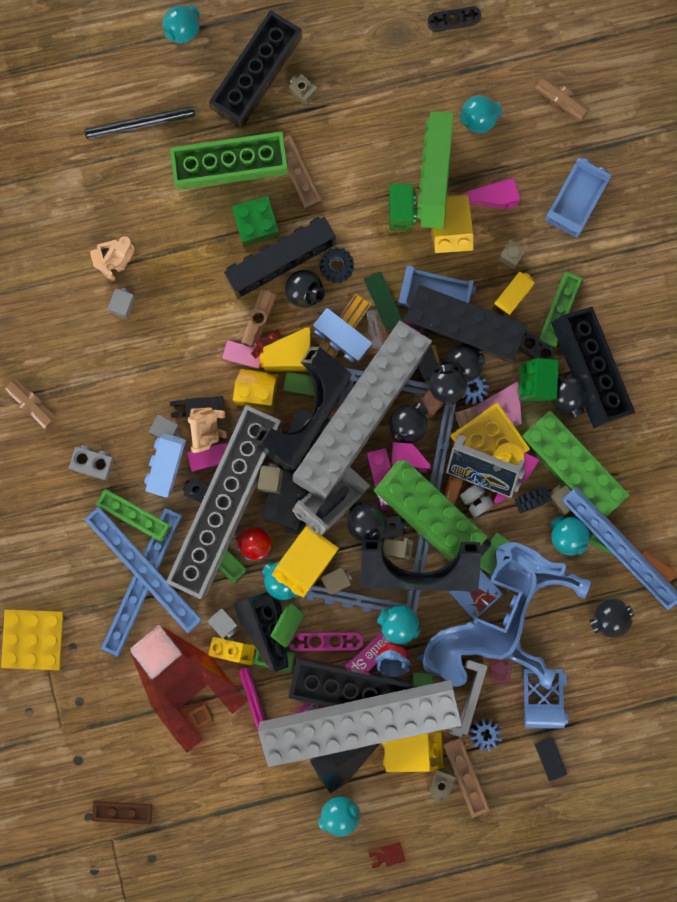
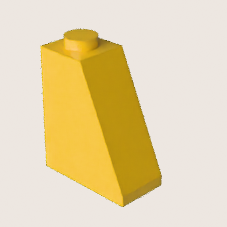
(513, 295)

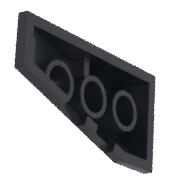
(258, 618)
(340, 767)

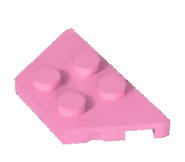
(508, 401)

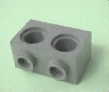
(90, 466)

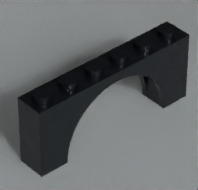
(329, 381)
(457, 575)

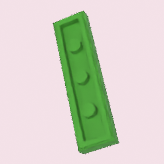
(561, 305)
(133, 515)

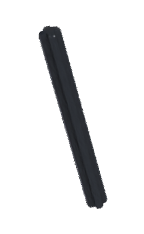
(139, 122)

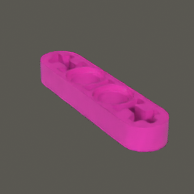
(325, 638)

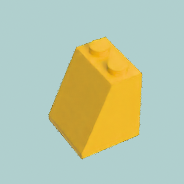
(457, 227)
(287, 353)
(255, 390)
(305, 562)
(414, 753)

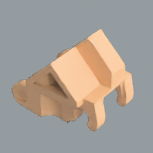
(112, 256)
(204, 428)

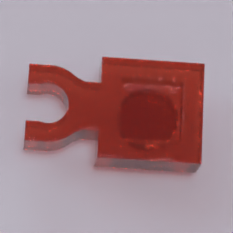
(261, 343)
(390, 854)

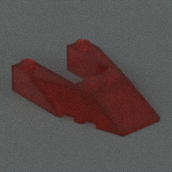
(174, 674)

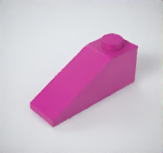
(497, 195)
(379, 467)

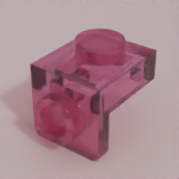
(500, 673)

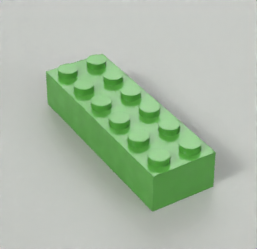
(229, 161)
(435, 170)
(573, 463)
(427, 509)

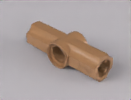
(561, 98)
(262, 307)
(30, 404)

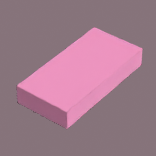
(240, 354)

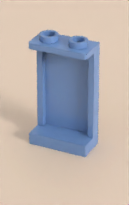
(578, 197)
(453, 287)

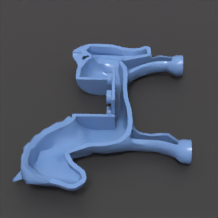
(523, 575)

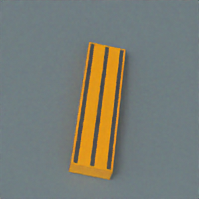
(351, 315)

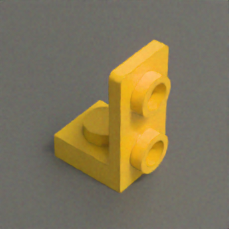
(232, 651)

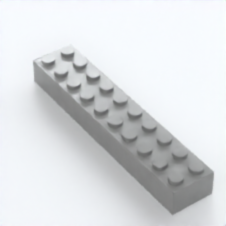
(362, 411)
(222, 506)
(359, 723)

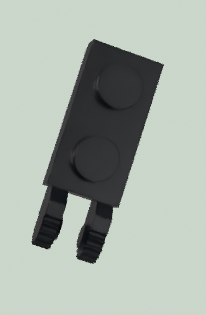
(215, 403)

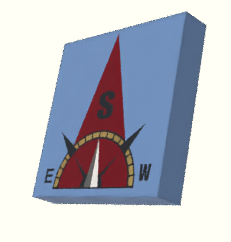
(477, 601)

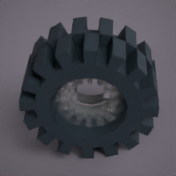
(339, 256)
(533, 499)

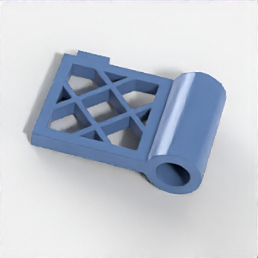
(547, 714)

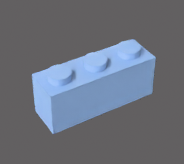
(341, 336)
(164, 464)

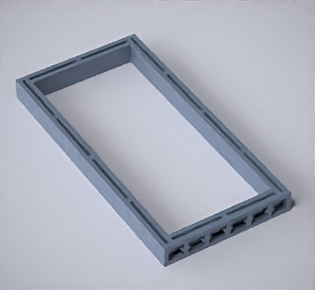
(368, 603)

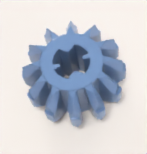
(480, 387)
(491, 730)

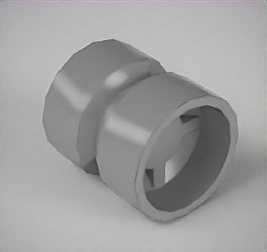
(473, 494)

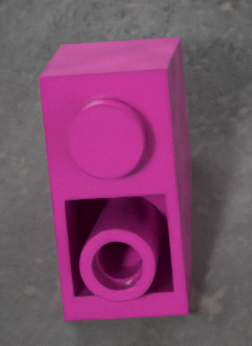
(408, 452)

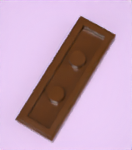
(122, 812)

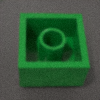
(401, 211)
(255, 221)
(538, 380)

